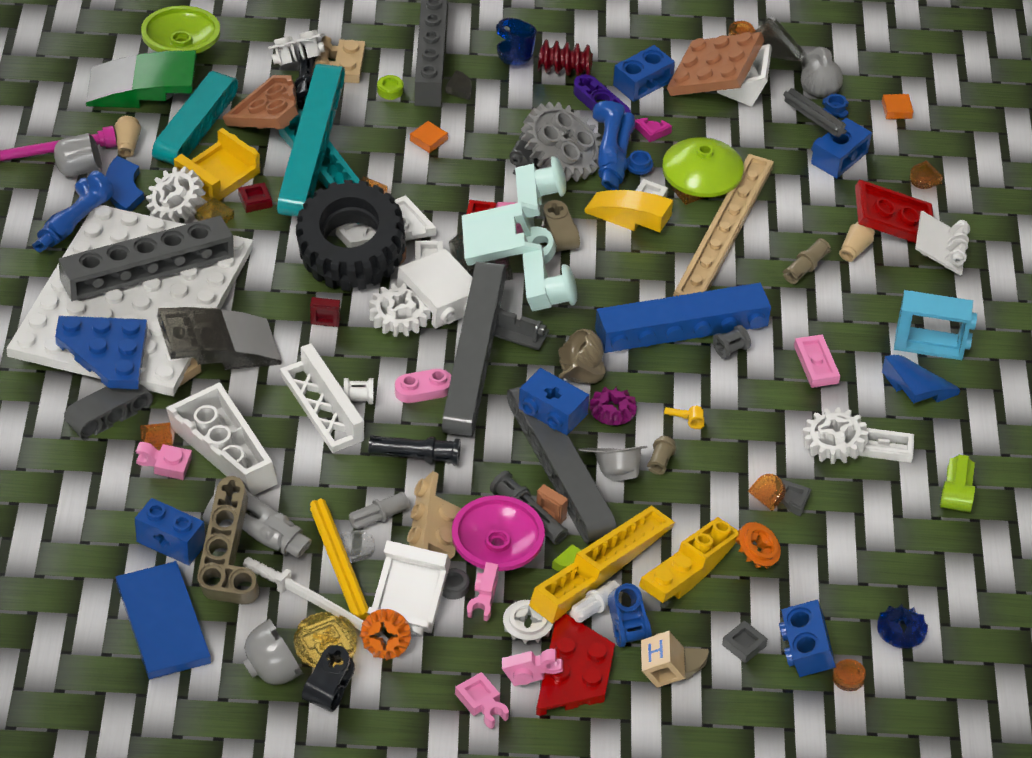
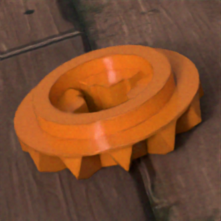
(765, 540)
(394, 624)

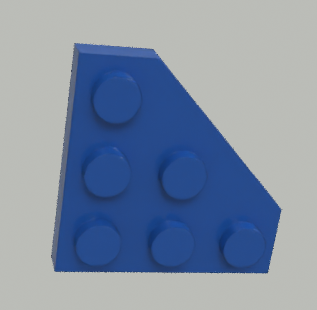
(105, 346)

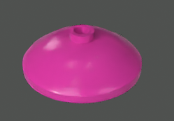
(498, 532)

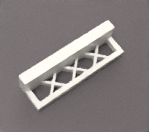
(330, 393)

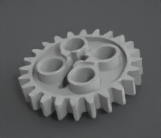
(563, 135)

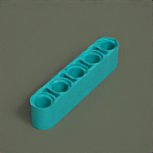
(195, 117)

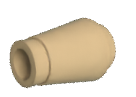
(127, 134)
(856, 241)

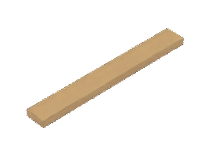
(725, 227)

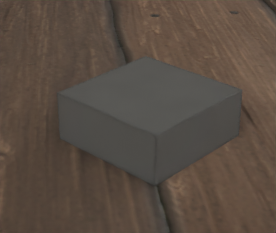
(744, 641)

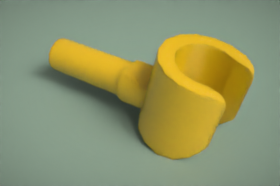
(694, 415)

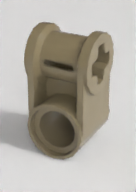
(561, 226)

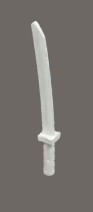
(285, 582)

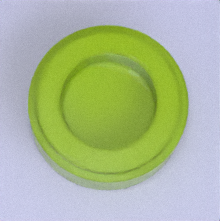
(390, 87)

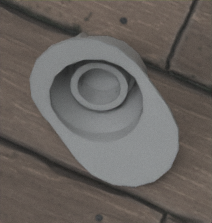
(618, 463)

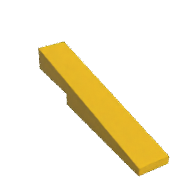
(598, 563)

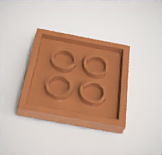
(715, 63)

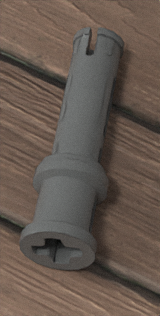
(506, 486)

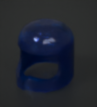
(519, 42)

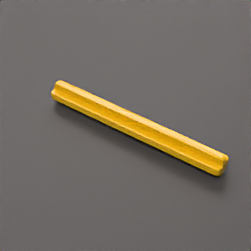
(339, 558)

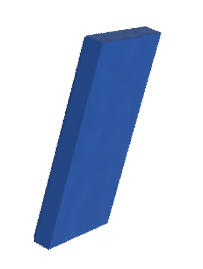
(163, 620)

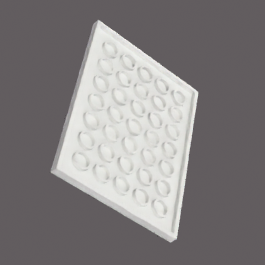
(196, 287)

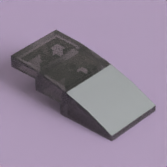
(218, 337)

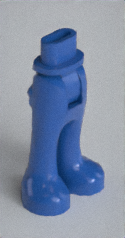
(614, 142)
(92, 192)

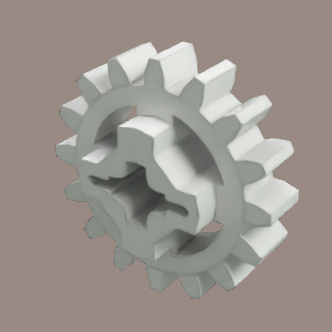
(172, 195)
(400, 309)
(835, 435)

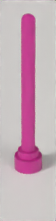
(104, 137)

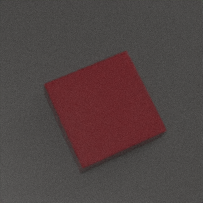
(255, 197)
(325, 312)

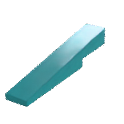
(333, 166)

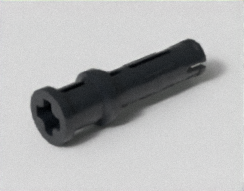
(302, 83)
(427, 449)

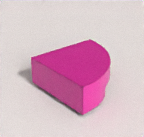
(652, 129)

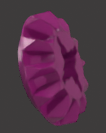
(608, 413)

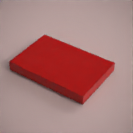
(889, 210)

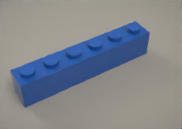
(682, 317)

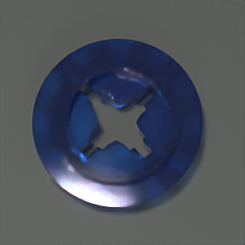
(893, 633)

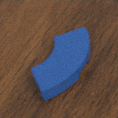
(122, 176)

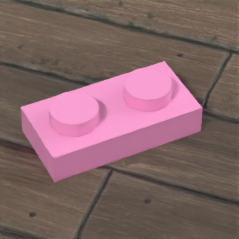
(816, 361)

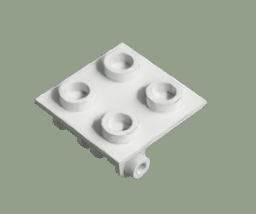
(307, 38)
(942, 242)

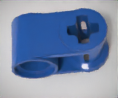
(628, 617)

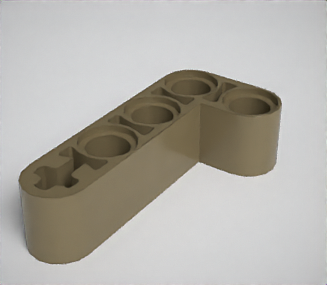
(226, 538)

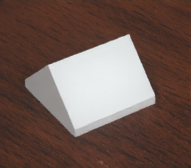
(754, 81)

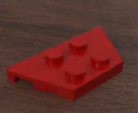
(585, 671)

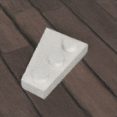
(415, 226)

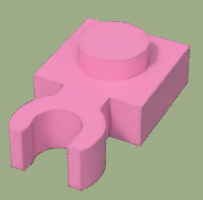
(529, 668)
(481, 696)

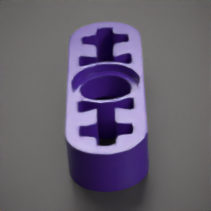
(589, 90)

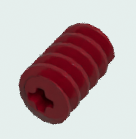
(565, 58)

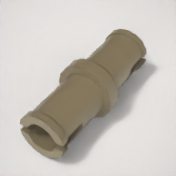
(806, 261)

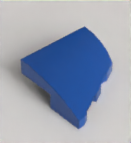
(916, 380)

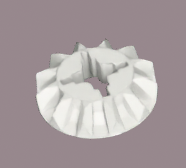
(514, 622)

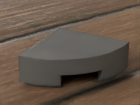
(795, 497)

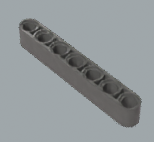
(474, 349)
(566, 473)

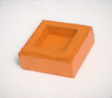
(897, 106)
(428, 136)

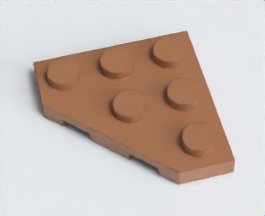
(266, 107)

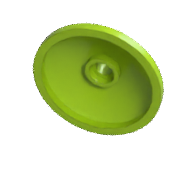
(180, 29)
(703, 167)

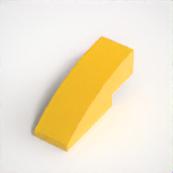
(631, 209)

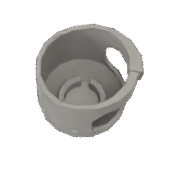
(77, 155)

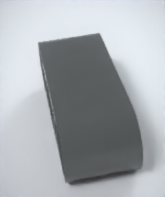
(104, 407)

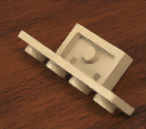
(432, 518)

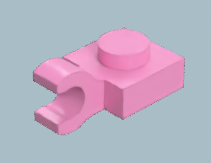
(167, 462)
(486, 586)

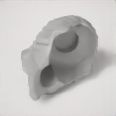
(821, 74)

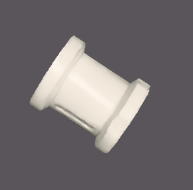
(359, 390)

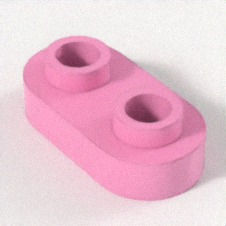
(422, 385)

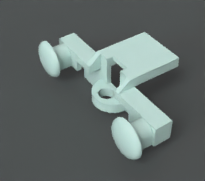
(494, 236)

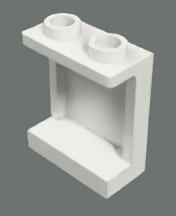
(439, 284)
(412, 584)

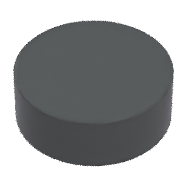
(456, 584)

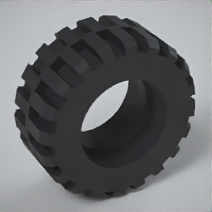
(345, 205)

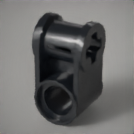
(328, 683)

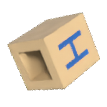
(662, 659)

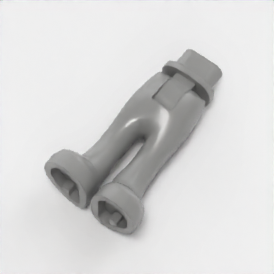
(270, 528)

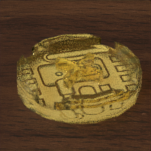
(321, 632)

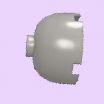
(269, 656)

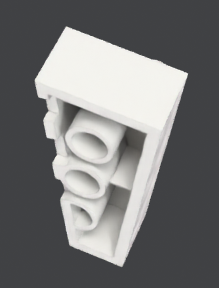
(223, 437)

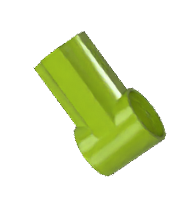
(958, 488)

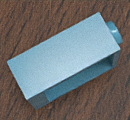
(931, 341)

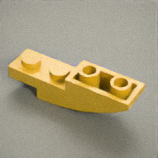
(692, 562)

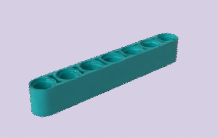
(311, 138)

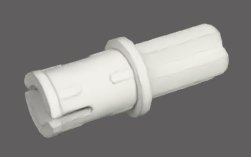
(594, 602)

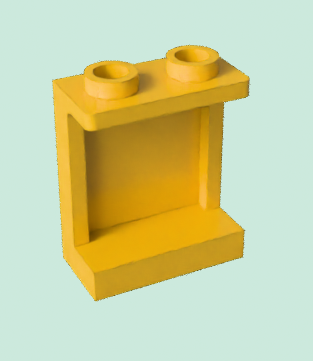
(223, 165)

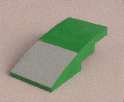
(141, 77)

